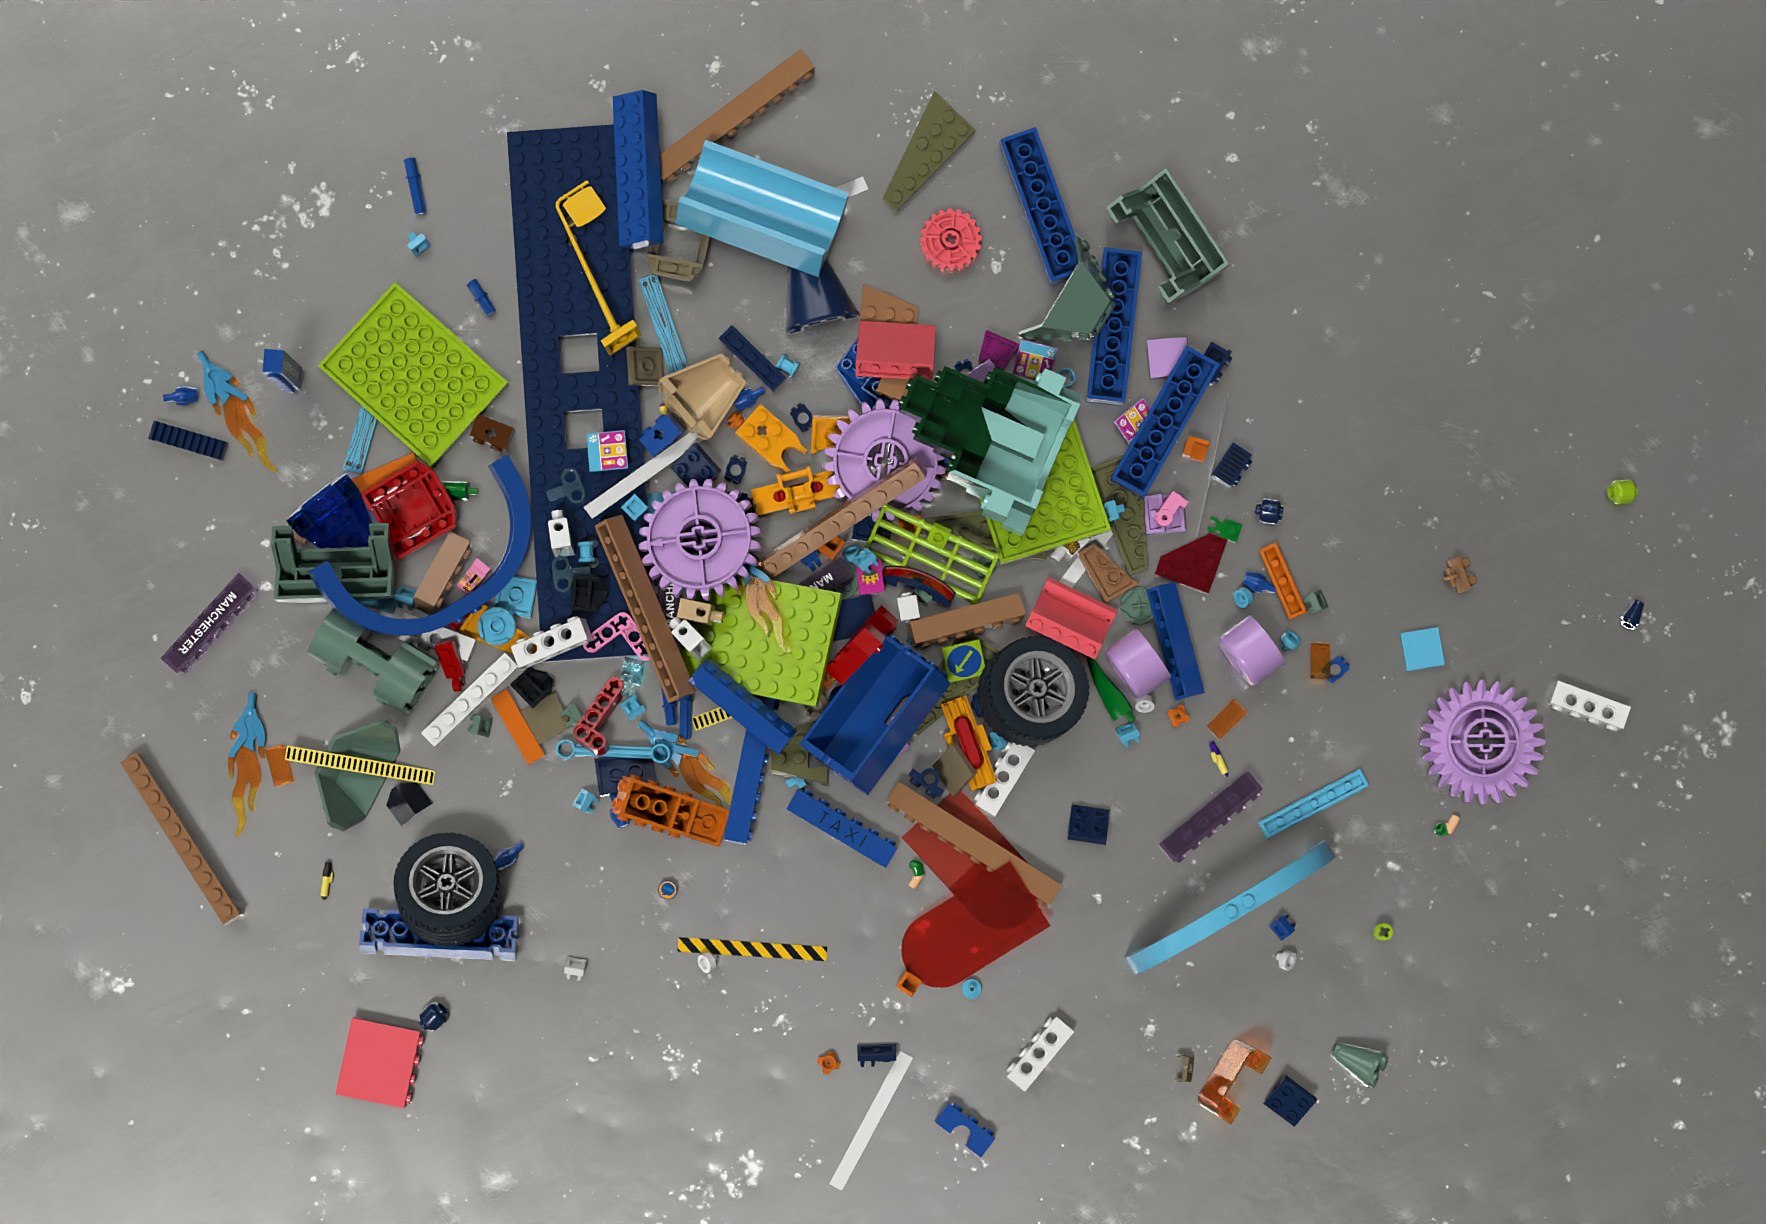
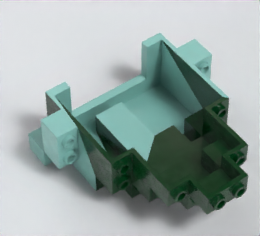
(994, 434)

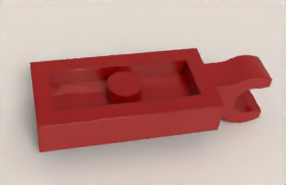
(451, 663)

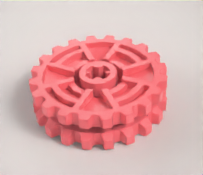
(944, 253)

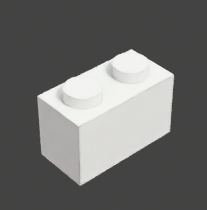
(908, 607)

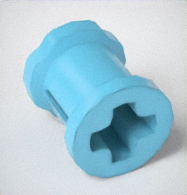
(788, 365)
(586, 551)

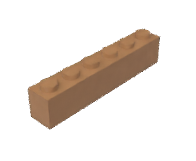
(966, 620)

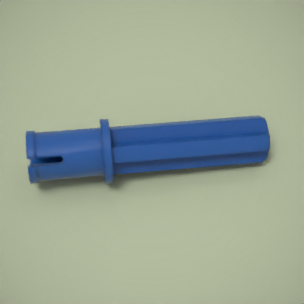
(414, 185)
(685, 717)

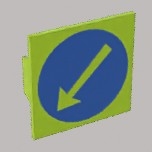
(963, 660)

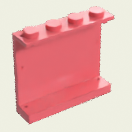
(895, 350)
(1071, 618)
(379, 1063)

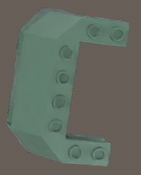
(1173, 232)
(363, 571)

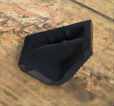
(588, 593)
(533, 686)
(407, 801)

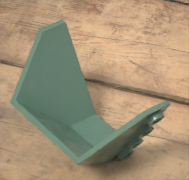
(1080, 306)
(350, 794)

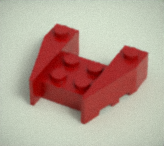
(862, 645)

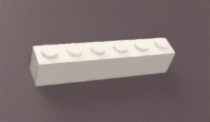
(470, 700)

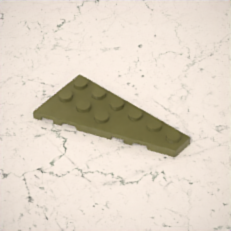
(932, 144)
(973, 528)
(1130, 528)
(958, 688)

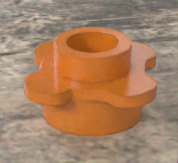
(735, 420)
(1173, 715)
(823, 1062)

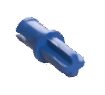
(481, 297)
(670, 711)

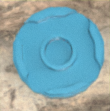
(496, 626)

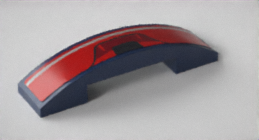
(921, 580)

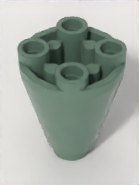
(1361, 1062)

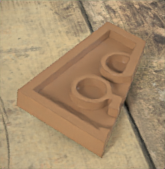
(885, 308)
(1104, 573)

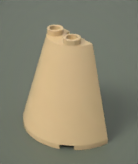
(702, 394)

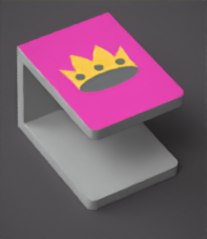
(872, 582)

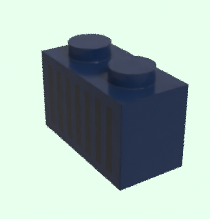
(1231, 465)

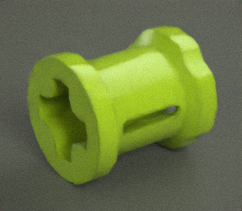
(1389, 932)

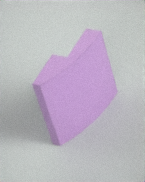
(1164, 355)
(1151, 506)

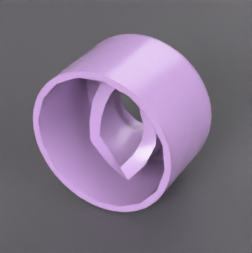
(1251, 651)
(1137, 664)

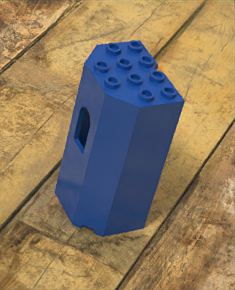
(853, 728)

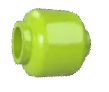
(1622, 491)

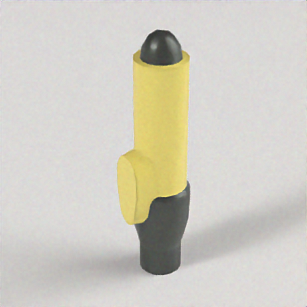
(326, 880)

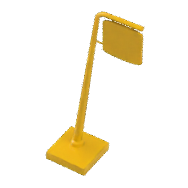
(582, 209)

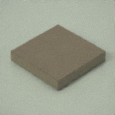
(644, 366)
(545, 719)
(954, 769)

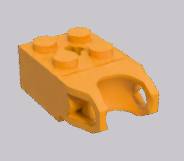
(774, 443)

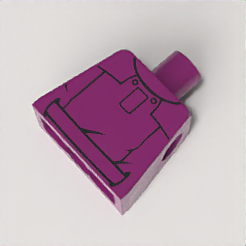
(997, 349)

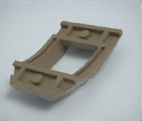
(673, 267)

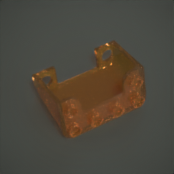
(1225, 1073)

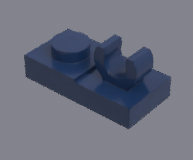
(876, 1052)

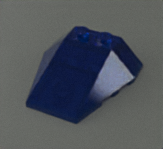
(333, 516)

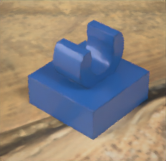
(1282, 927)

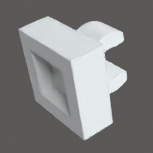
(575, 967)

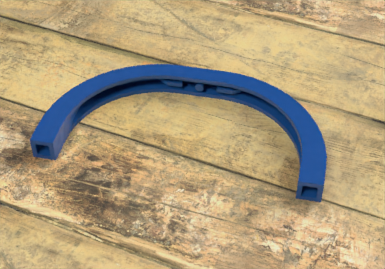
(519, 534)

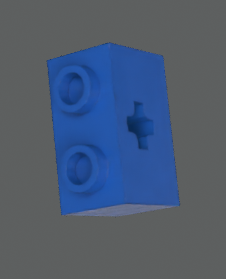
(672, 431)

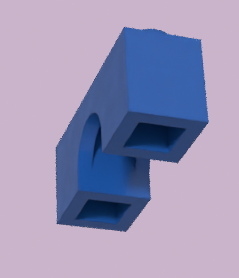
(952, 1117)

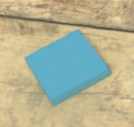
(517, 596)
(1422, 649)

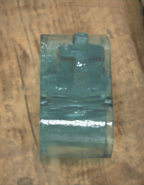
(568, 489)
(566, 574)
(631, 675)

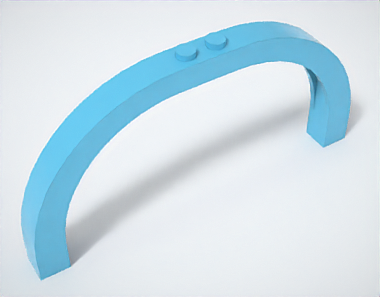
(1293, 873)

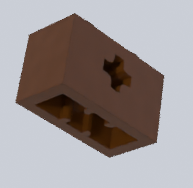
(484, 425)

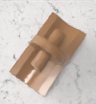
(1457, 574)

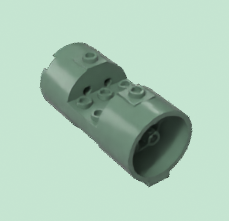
(402, 676)

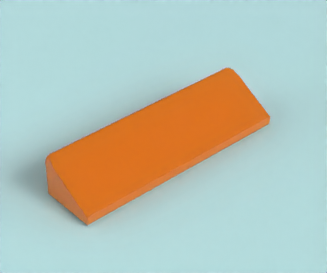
(1283, 580)

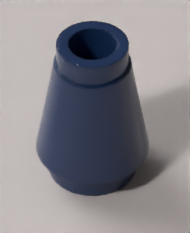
(1632, 615)

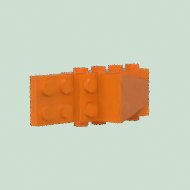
(669, 810)

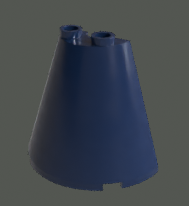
(816, 299)

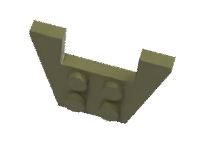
(794, 760)

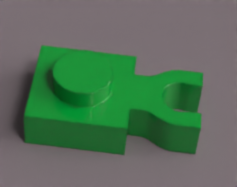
(1228, 529)

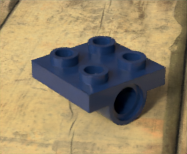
(695, 465)
(918, 779)
(1088, 824)
(1290, 1100)

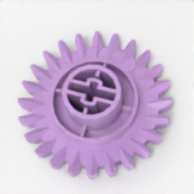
(861, 436)
(677, 530)
(1451, 752)

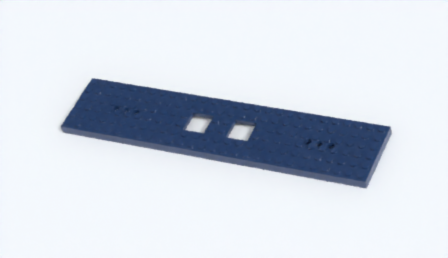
(558, 303)

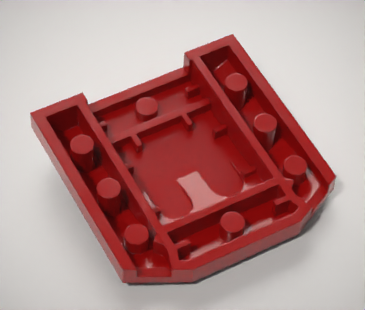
(414, 507)

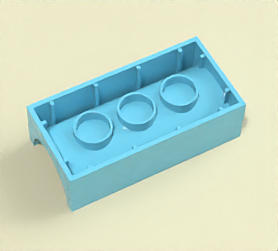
(762, 208)

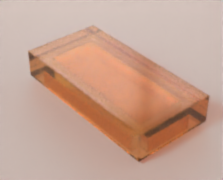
(1319, 661)
(1226, 719)
(278, 766)

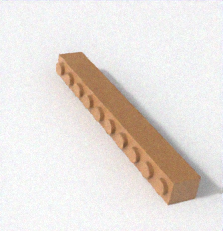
(735, 114)
(843, 517)
(645, 608)
(181, 838)
(969, 840)

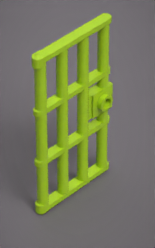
(935, 541)

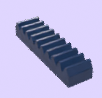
(752, 358)
(188, 440)

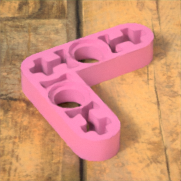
(624, 630)

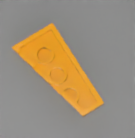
(821, 428)
(470, 629)

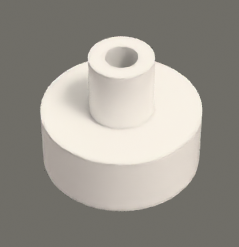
(1145, 704)
(1286, 959)
(707, 962)

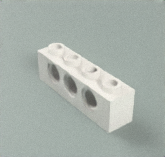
(580, 636)
(466, 644)
(1618, 711)
(991, 805)
(1014, 1071)

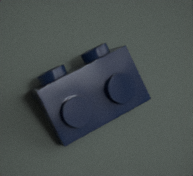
(1219, 355)

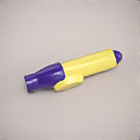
(1217, 758)

